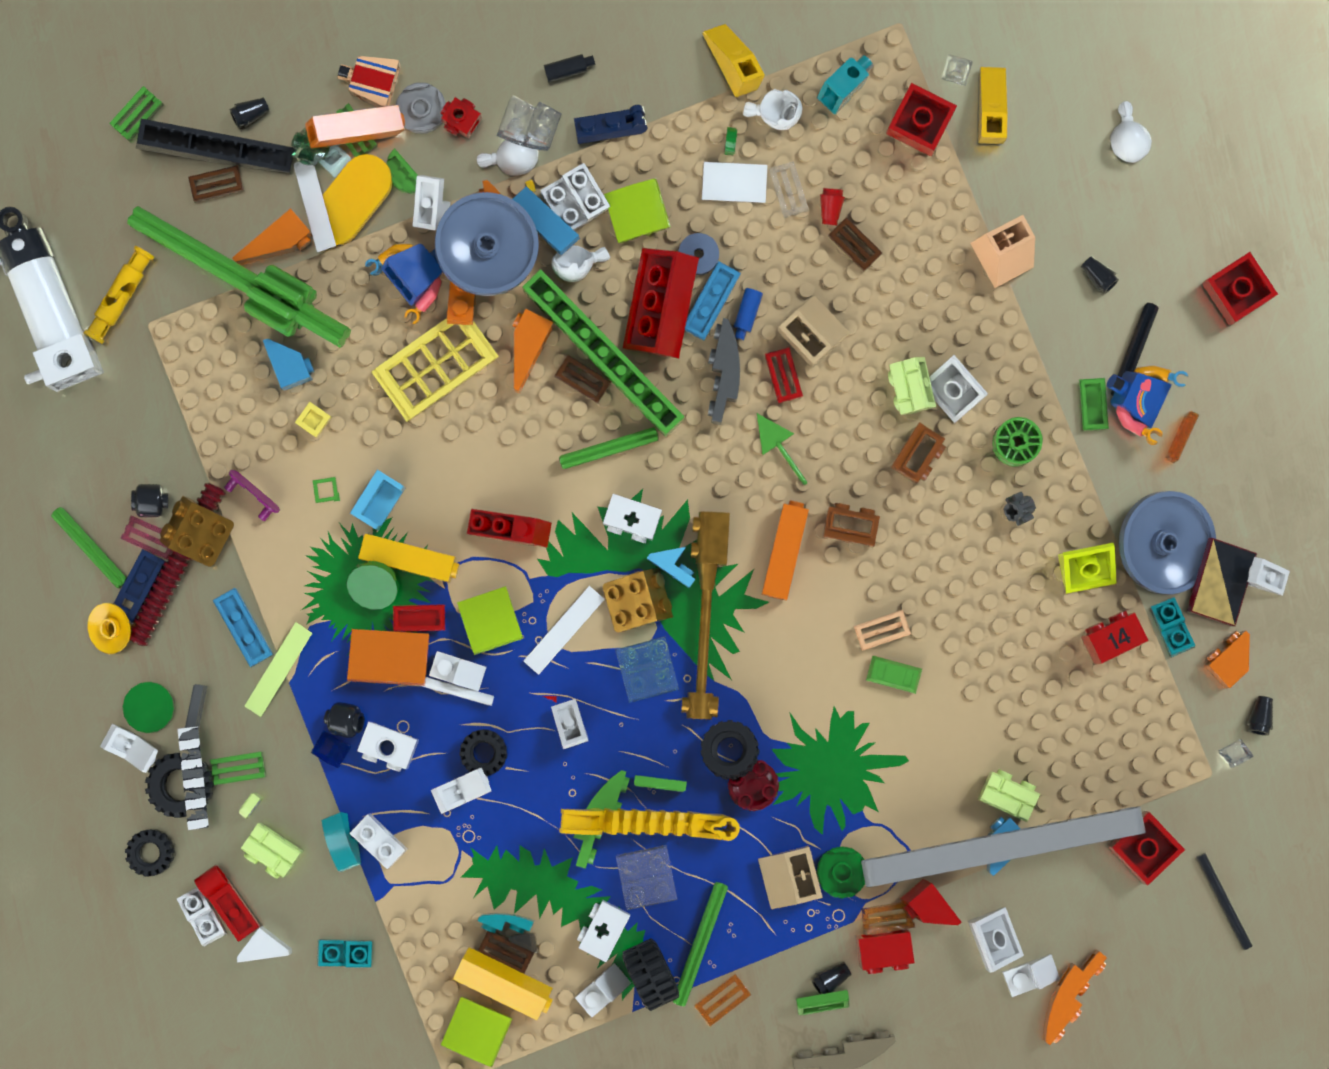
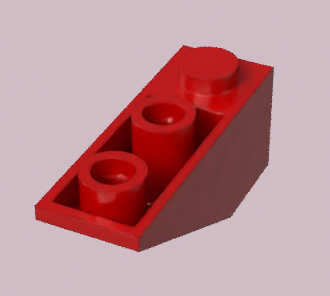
(509, 528)

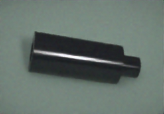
(568, 67)

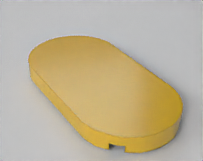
(356, 195)

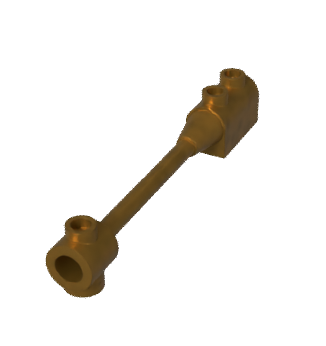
(709, 552)

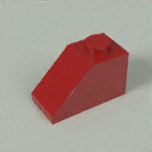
(928, 905)

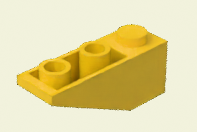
(734, 60)
(992, 106)

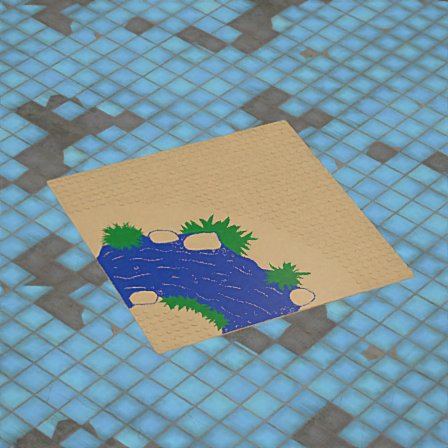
(852, 757)

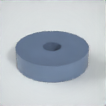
(705, 243)

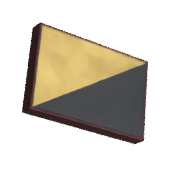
(1221, 582)

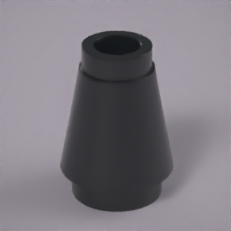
(249, 111)
(1100, 275)
(1261, 717)
(831, 978)

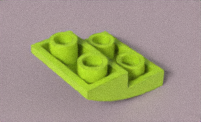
(637, 210)
(490, 620)
(476, 1031)

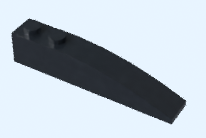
(212, 147)

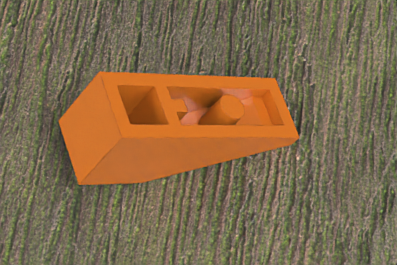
(279, 238)
(529, 341)

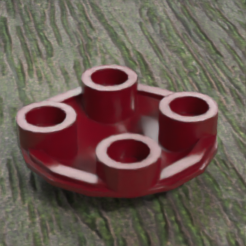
(756, 788)

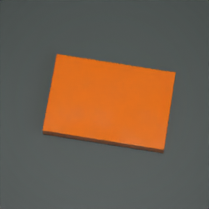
(388, 657)

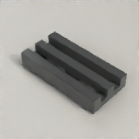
(196, 706)

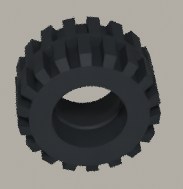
(157, 786)
(650, 974)

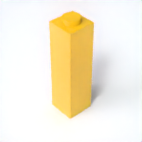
(409, 558)
(503, 984)

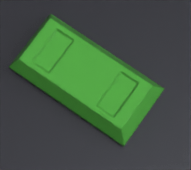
(1093, 404)
(894, 674)

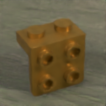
(196, 532)
(637, 600)

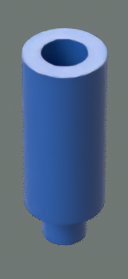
(747, 312)

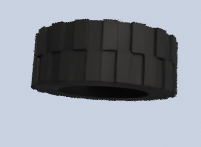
(729, 730)

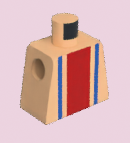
(372, 79)

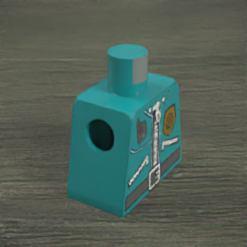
(844, 83)

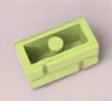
(911, 386)
(1008, 795)
(271, 850)

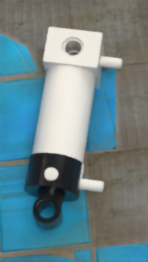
(45, 306)

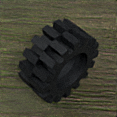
(491, 738)
(165, 852)

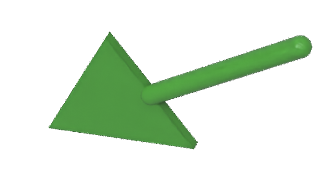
(772, 436)

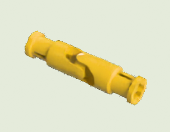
(108, 311)

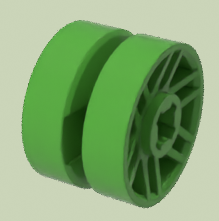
(1030, 441)

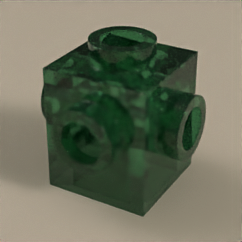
(303, 151)

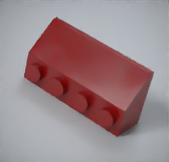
(660, 319)

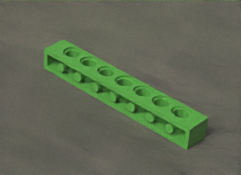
(603, 353)

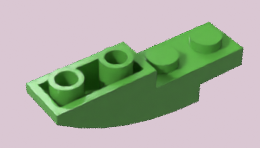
(605, 798)

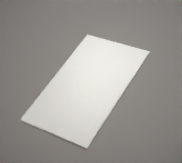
(734, 182)

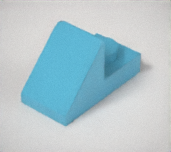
(666, 561)

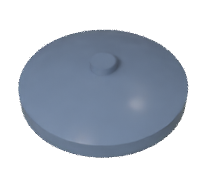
(486, 244)
(1165, 541)

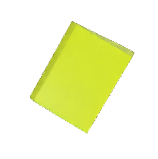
(1088, 567)

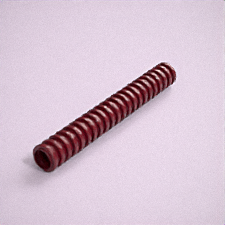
(169, 576)

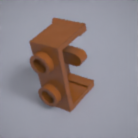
(910, 447)
(847, 535)

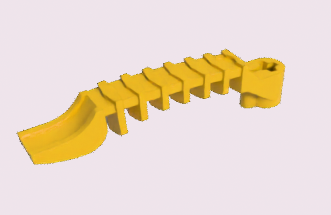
(635, 821)

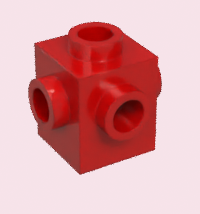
(467, 123)

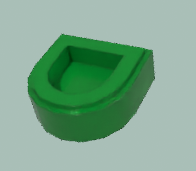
(730, 141)

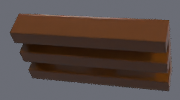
(218, 193)
(870, 260)
(601, 390)
(486, 942)

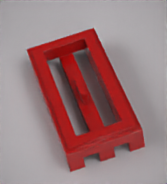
(789, 396)

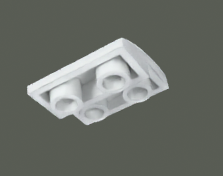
(575, 197)

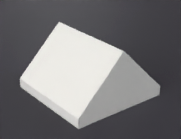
(956, 389)
(996, 939)

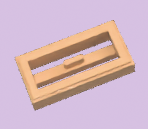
(861, 637)

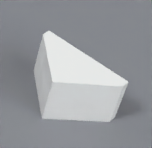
(263, 946)

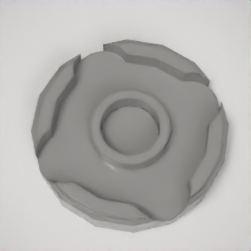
(421, 107)

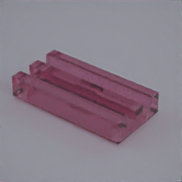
(130, 528)

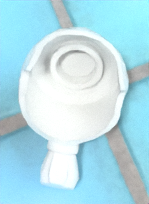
(777, 109)
(1130, 139)
(510, 158)
(577, 262)

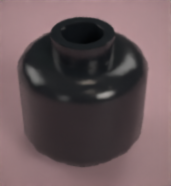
(149, 500)
(344, 720)

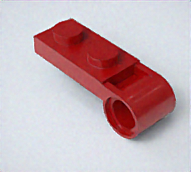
(227, 902)

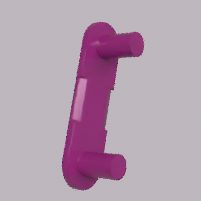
(237, 478)

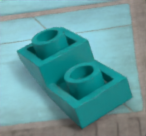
(1172, 627)
(341, 846)
(495, 921)
(344, 953)

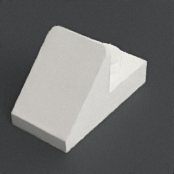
(429, 202)
(1267, 576)
(457, 671)
(569, 724)
(1031, 975)
(603, 990)

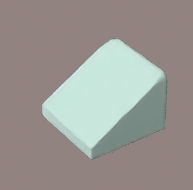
(335, 160)

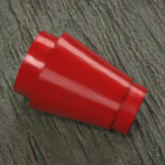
(831, 205)

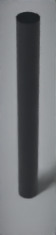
(1224, 901)

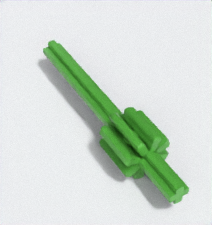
(273, 295)

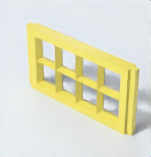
(396, 392)

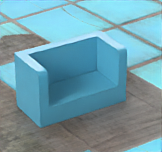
(377, 500)

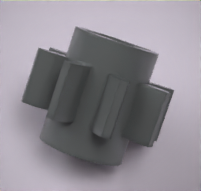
(1019, 508)

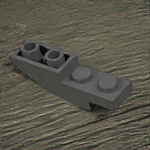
(725, 361)

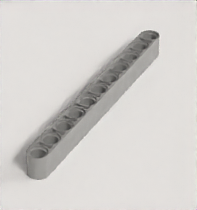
(1003, 846)

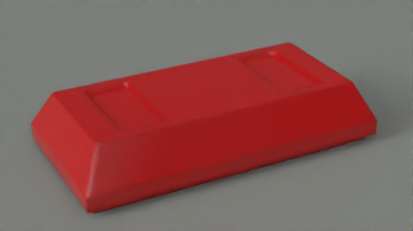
(419, 618)

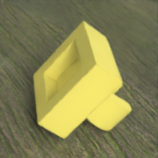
(313, 419)

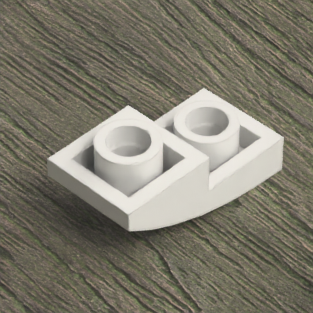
(201, 916)

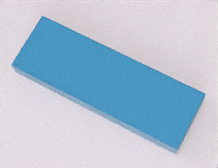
(547, 222)
(711, 300)
(243, 627)

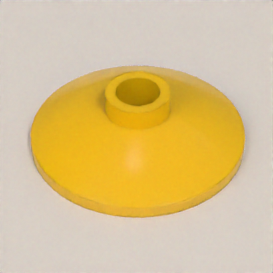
(109, 628)

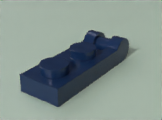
(611, 125)
(139, 583)

